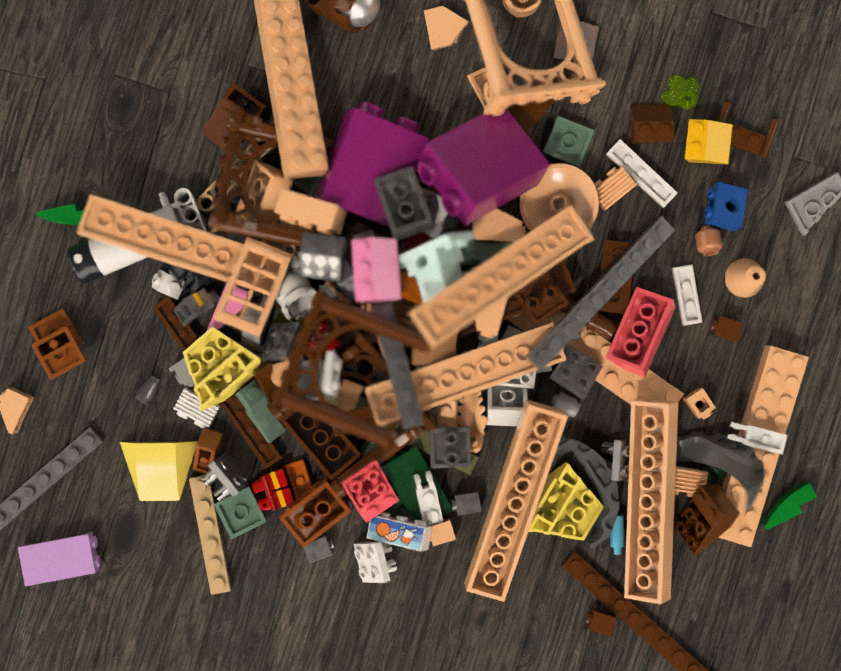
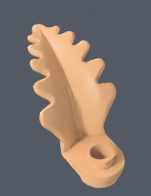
(472, 416)

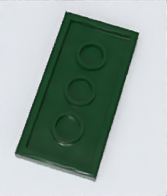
(401, 474)

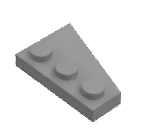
(812, 202)

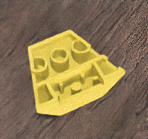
(218, 367)
(159, 468)
(565, 506)

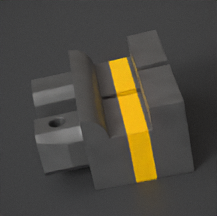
(196, 305)

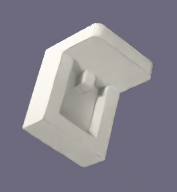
(167, 284)

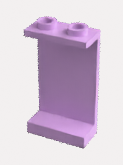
(59, 559)

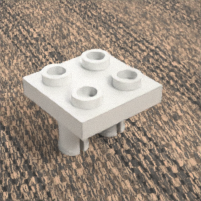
(372, 561)

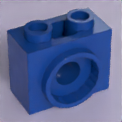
(716, 210)

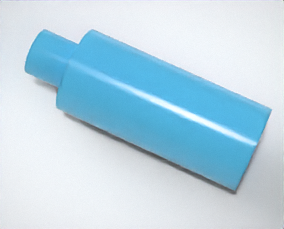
(617, 535)

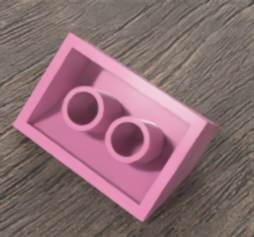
(376, 270)

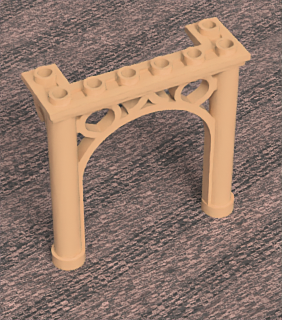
(503, 92)

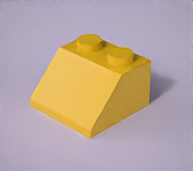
(708, 142)

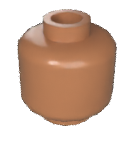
(708, 240)

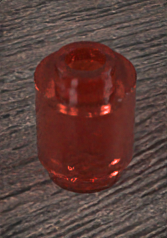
(416, 240)

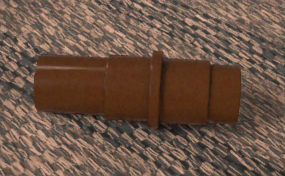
(598, 323)

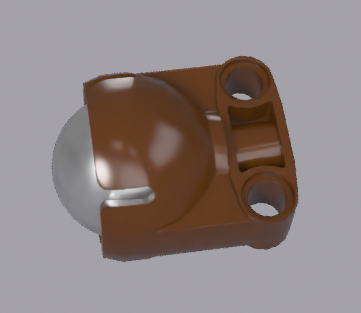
(348, 14)

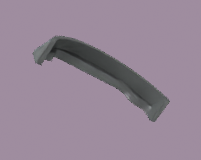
(726, 455)
(603, 487)

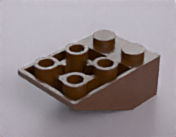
(234, 97)
(706, 518)

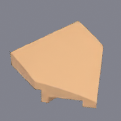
(443, 26)

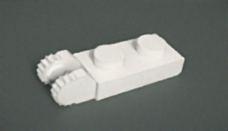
(760, 438)
(428, 500)

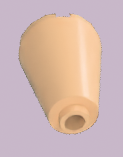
(744, 277)

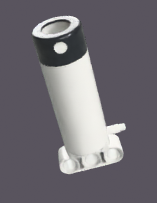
(96, 259)

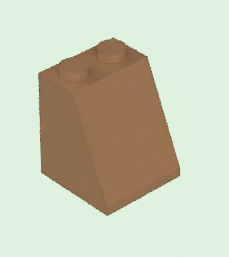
(439, 353)

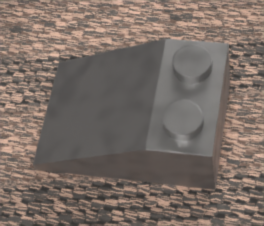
(403, 203)

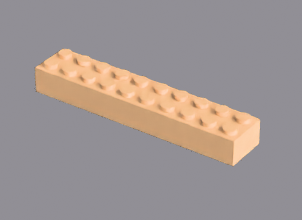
(291, 88)
(770, 409)
(515, 500)
(651, 500)

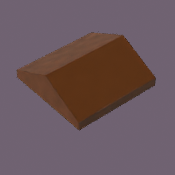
(590, 34)

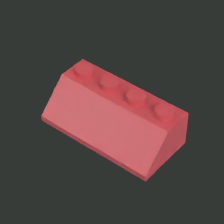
(641, 331)

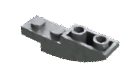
(249, 340)

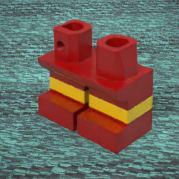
(277, 498)

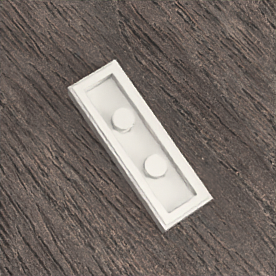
(687, 295)

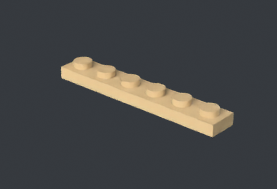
(210, 536)

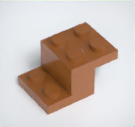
(57, 344)

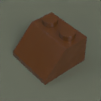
(651, 124)

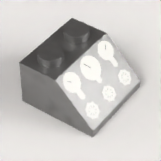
(323, 257)

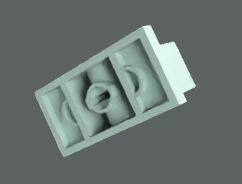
(436, 263)

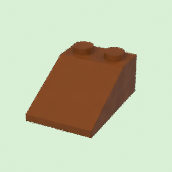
(314, 512)

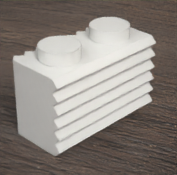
(188, 406)

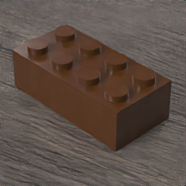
(319, 441)

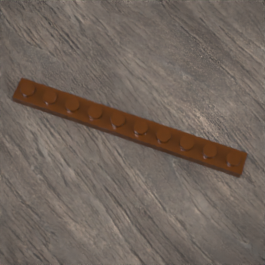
(185, 337)
(630, 614)

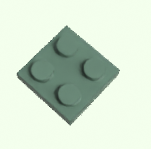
(568, 141)
(240, 512)

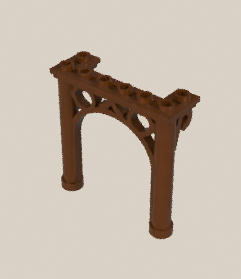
(234, 222)
(329, 308)
(350, 352)

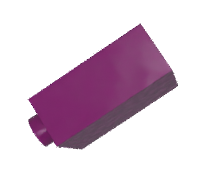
(365, 151)
(482, 165)

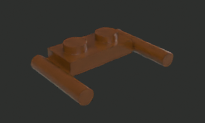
(747, 139)

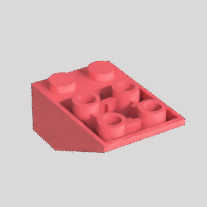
(370, 491)

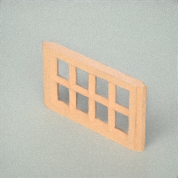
(238, 321)

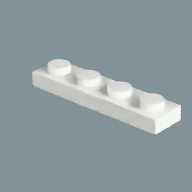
(641, 173)

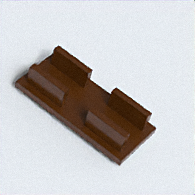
(611, 253)

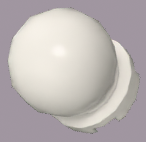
(295, 295)

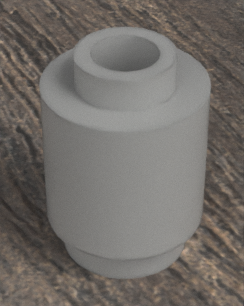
(567, 403)

